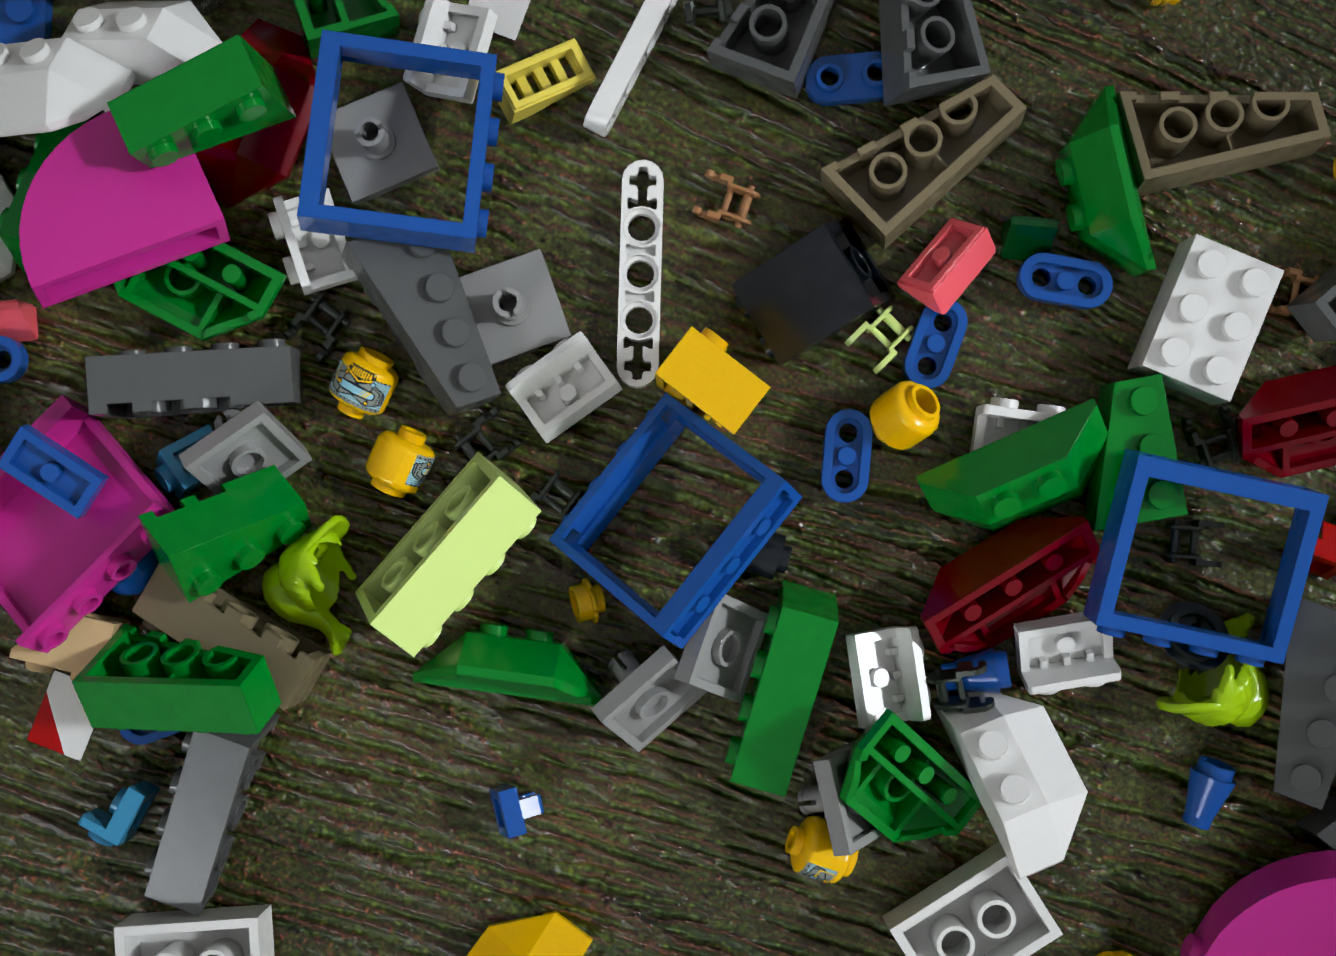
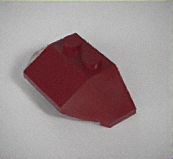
(268, 155)
(1291, 424)
(1008, 581)

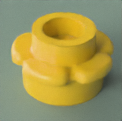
(586, 601)

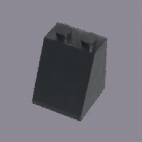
(812, 290)

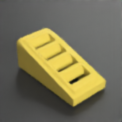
(532, 103)

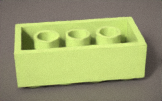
(446, 555)

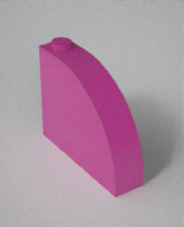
(108, 216)
(1273, 912)

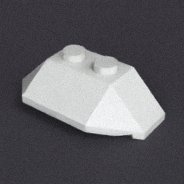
(143, 34)
(55, 85)
(1019, 778)

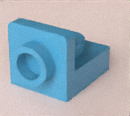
(170, 470)
(128, 812)

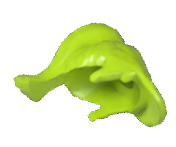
(307, 581)
(1222, 695)

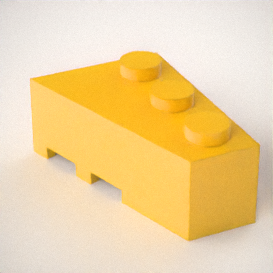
(710, 380)

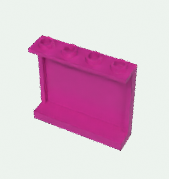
(64, 565)

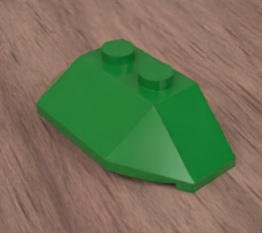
(1103, 188)
(206, 291)
(1021, 471)
(512, 666)
(905, 783)

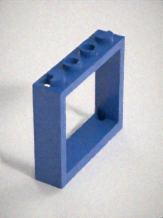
(388, 227)
(725, 558)
(1290, 579)

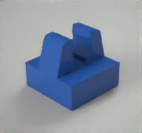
(512, 809)

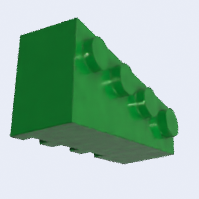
(175, 686)
(784, 688)

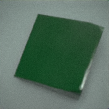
(1027, 236)

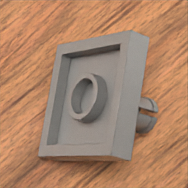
(380, 144)
(515, 307)
(243, 446)
(723, 650)
(645, 698)
(845, 826)

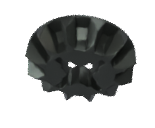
(1192, 615)

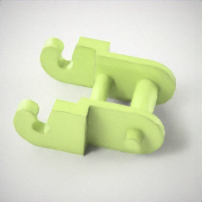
(893, 324)

